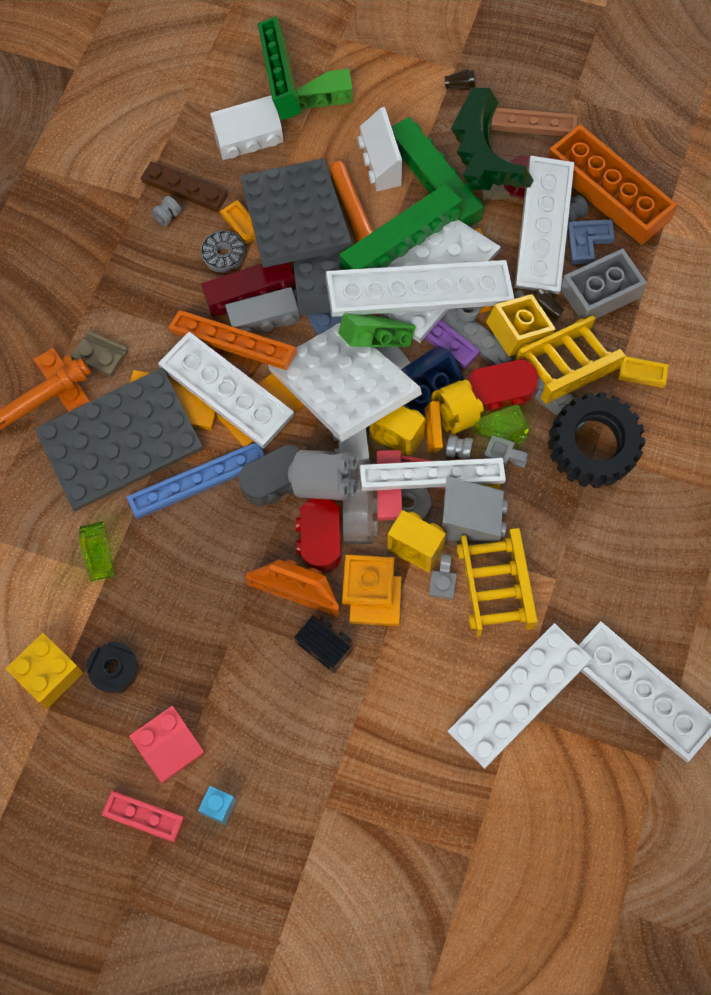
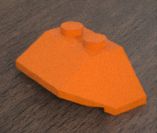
(295, 584)

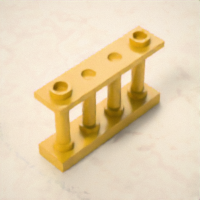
(572, 378)
(520, 590)

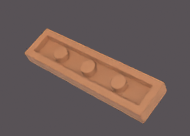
(533, 122)

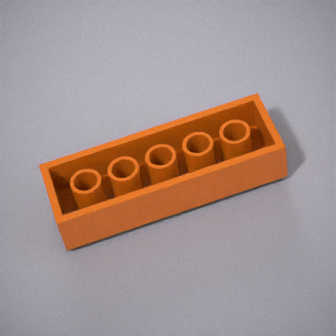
(614, 185)

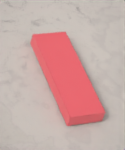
(389, 500)
(143, 816)

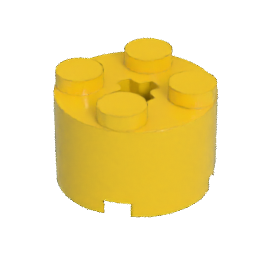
(458, 406)

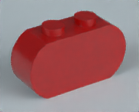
(504, 384)
(319, 535)

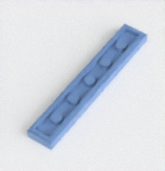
(193, 481)

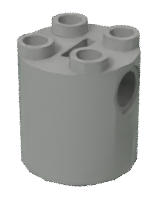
(323, 474)

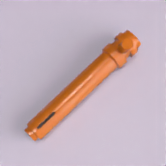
(350, 200)
(64, 379)

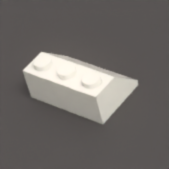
(247, 127)
(380, 151)

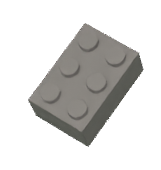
(603, 285)

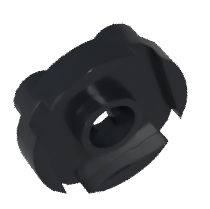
(100, 675)

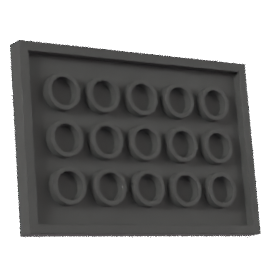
(295, 213)
(118, 439)

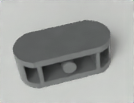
(267, 477)

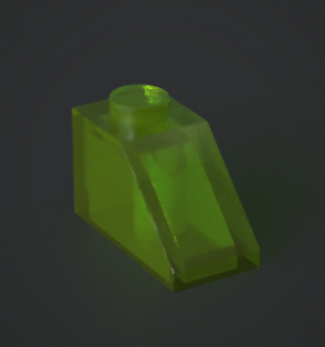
(506, 424)
(96, 551)

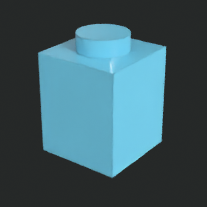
(217, 805)

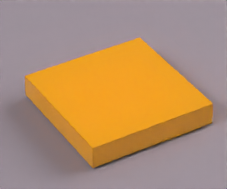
(368, 580)
(379, 614)

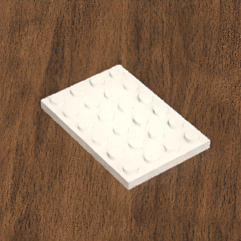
(451, 245)
(345, 383)

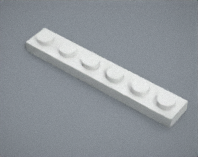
(430, 473)

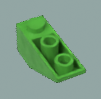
(327, 90)
(375, 331)

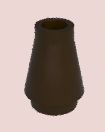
(461, 80)
(548, 304)

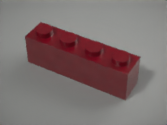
(245, 285)

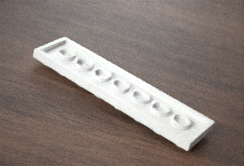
(418, 287)

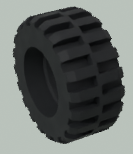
(614, 416)

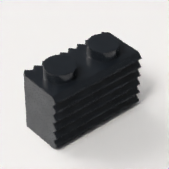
(324, 643)

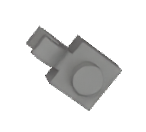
(505, 449)
(443, 582)

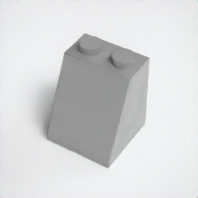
(473, 512)

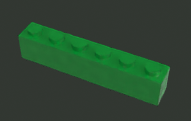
(279, 68)
(432, 168)
(404, 231)

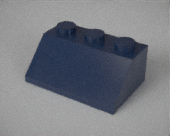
(431, 373)

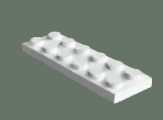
(544, 225)
(226, 389)
(646, 692)
(519, 695)

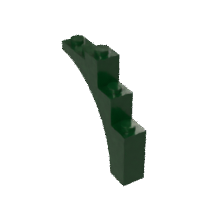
(475, 150)

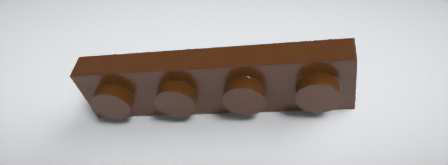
(184, 186)

